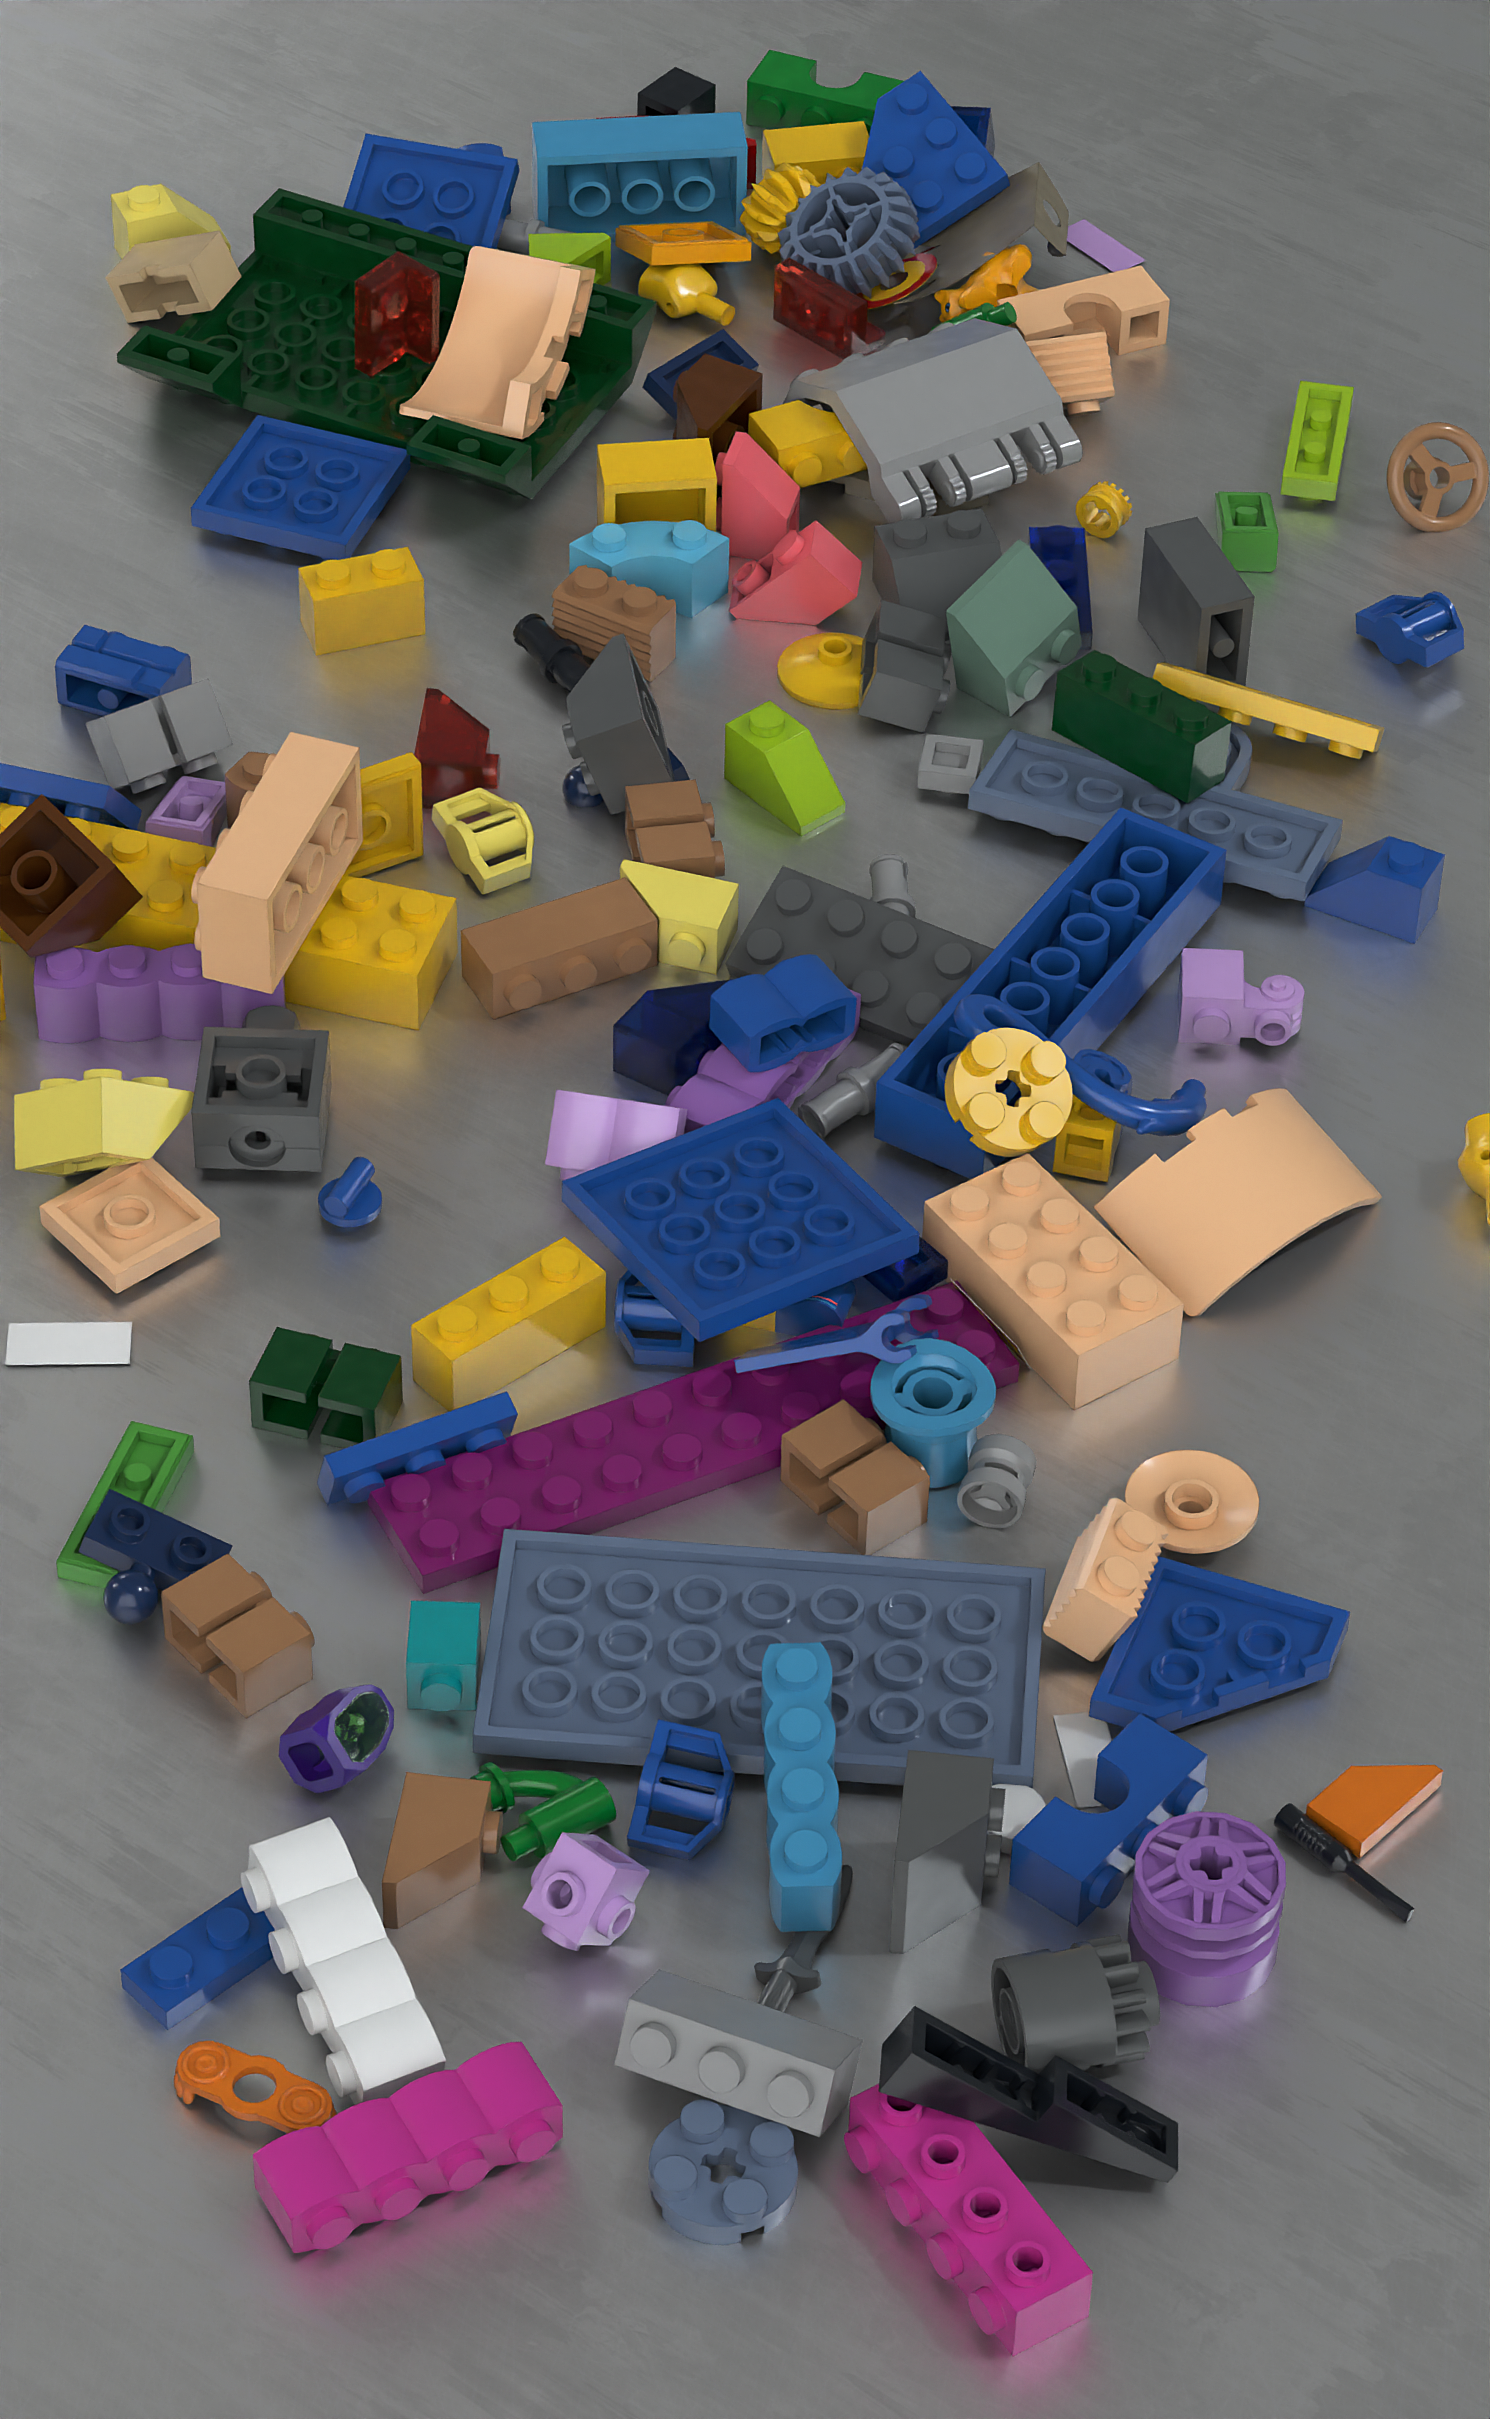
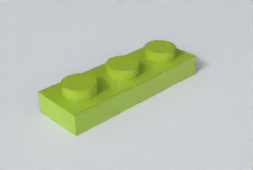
(1317, 441)

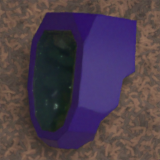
(337, 1738)

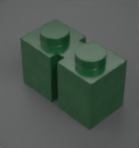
(305, 1374)

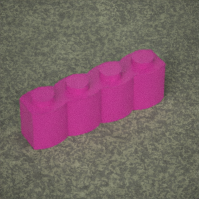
(401, 2148)

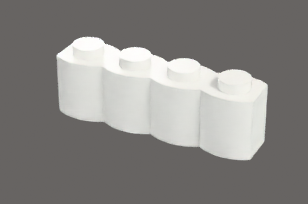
(342, 1961)

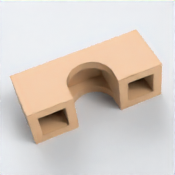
(1119, 303)

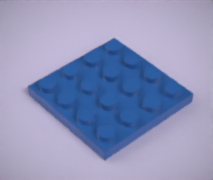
(739, 1219)

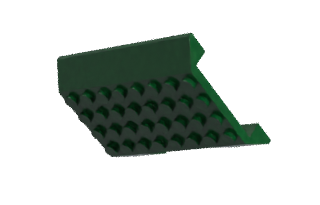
(288, 347)

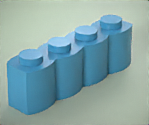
(801, 1787)

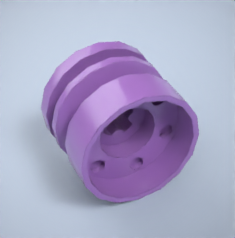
(1207, 1907)

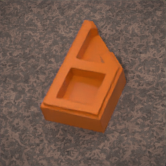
(1371, 1802)

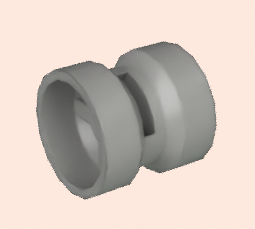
(996, 1481)

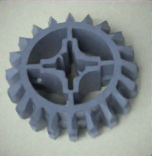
(853, 230)

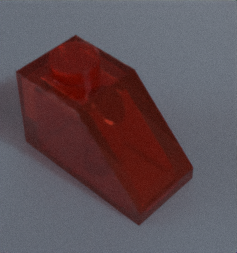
(453, 751)

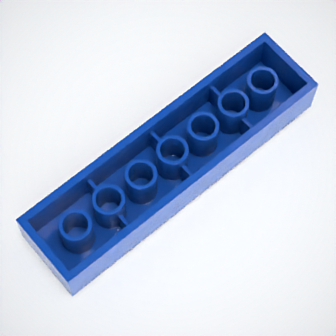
(1065, 968)

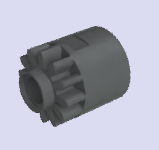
(1075, 2005)

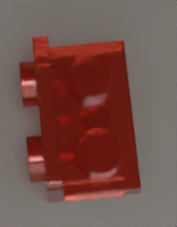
(823, 311)
(396, 314)

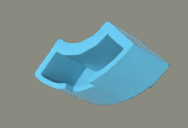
(665, 556)

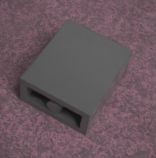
(1195, 601)

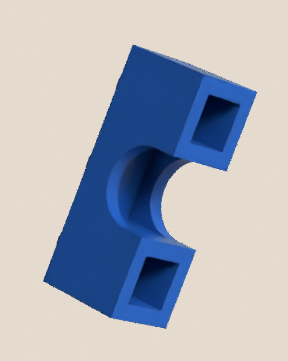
(1081, 1858)

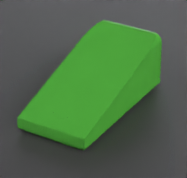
(1247, 530)

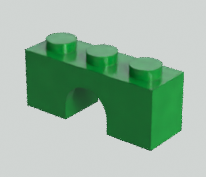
(786, 95)

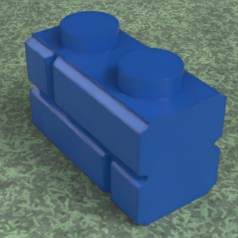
(113, 671)

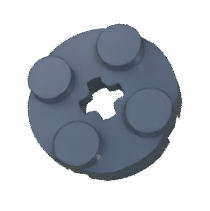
(717, 2136)

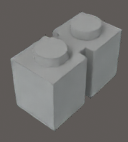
(159, 735)

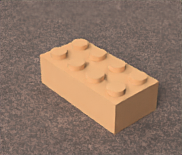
(278, 862)
(1054, 1280)

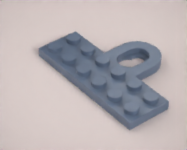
(1078, 792)

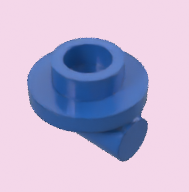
(352, 1197)

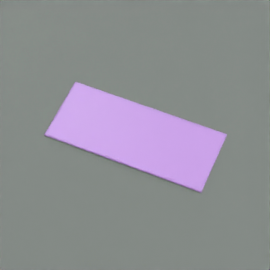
(1101, 247)

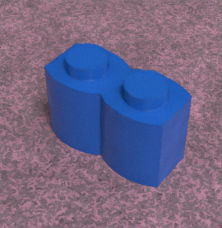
(782, 1013)

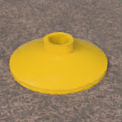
(823, 670)

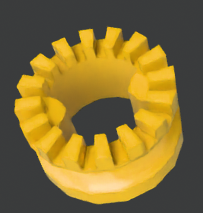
(1105, 498)

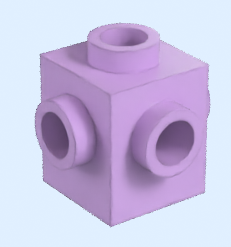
(585, 1891)

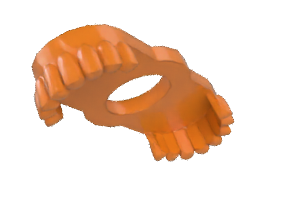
(214, 2068)

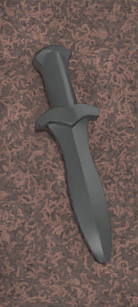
(792, 1971)

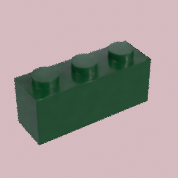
(1141, 726)

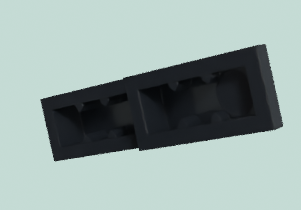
(1058, 2107)

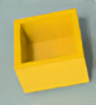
(657, 482)

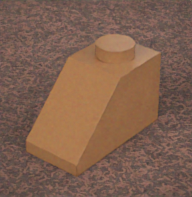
(437, 1844)

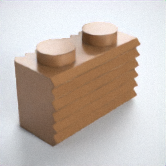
(598, 607)

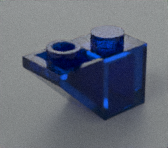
(665, 1036)

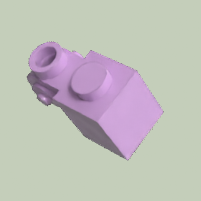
(1222, 1006)

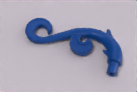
(1095, 1076)

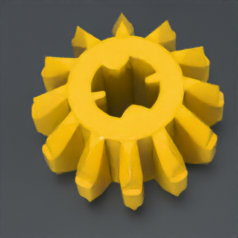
(772, 200)

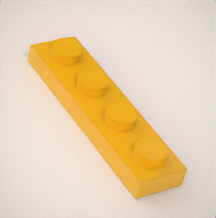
(1290, 717)

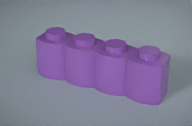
(136, 995)
(727, 1088)

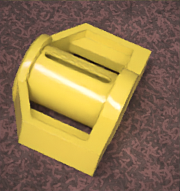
(486, 838)

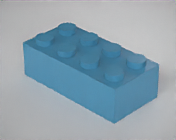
(639, 171)

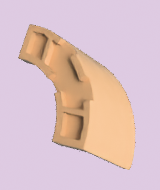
(506, 343)
(1233, 1197)

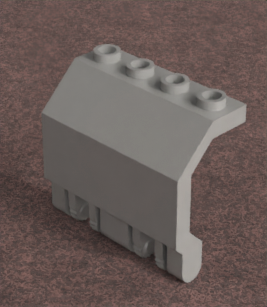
(945, 412)

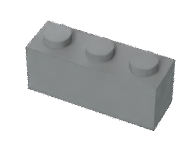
(738, 2052)

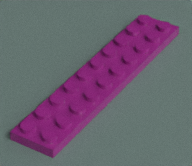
(643, 1449)

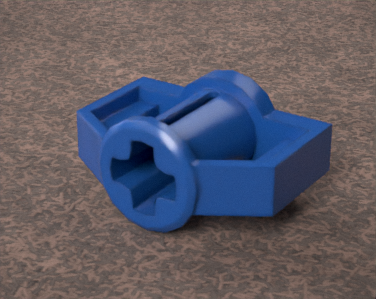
(1413, 628)
(640, 1310)
(681, 1792)

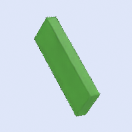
(142, 1468)

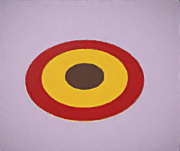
(917, 272)

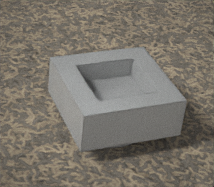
(949, 763)

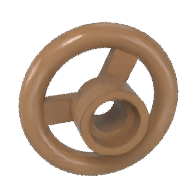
(1417, 483)

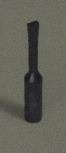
(1335, 1856)

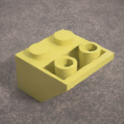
(94, 1122)

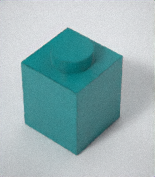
(443, 1655)

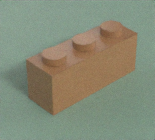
(559, 948)

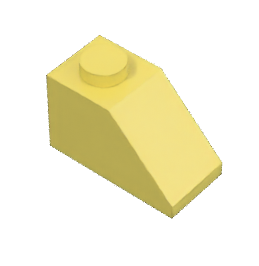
(154, 215)
(692, 911)

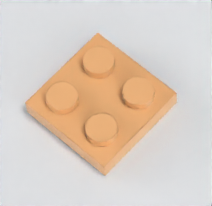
(129, 1222)

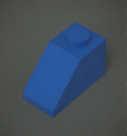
(1382, 887)

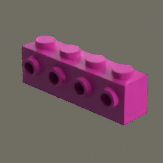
(972, 2217)

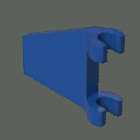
(868, 1338)

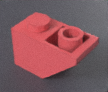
(756, 501)
(798, 581)

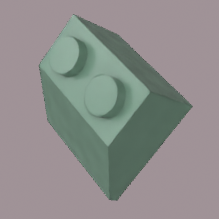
(1012, 631)

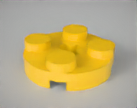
(1036, 1070)

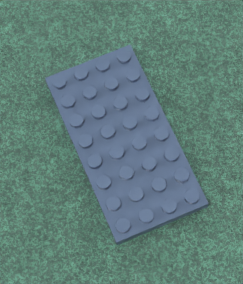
(628, 1631)

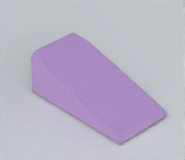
(190, 811)

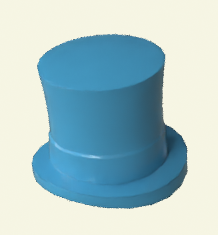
(934, 1406)

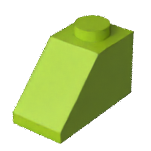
(781, 768)

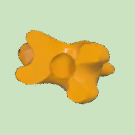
(992, 281)

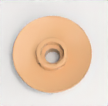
(1197, 1497)

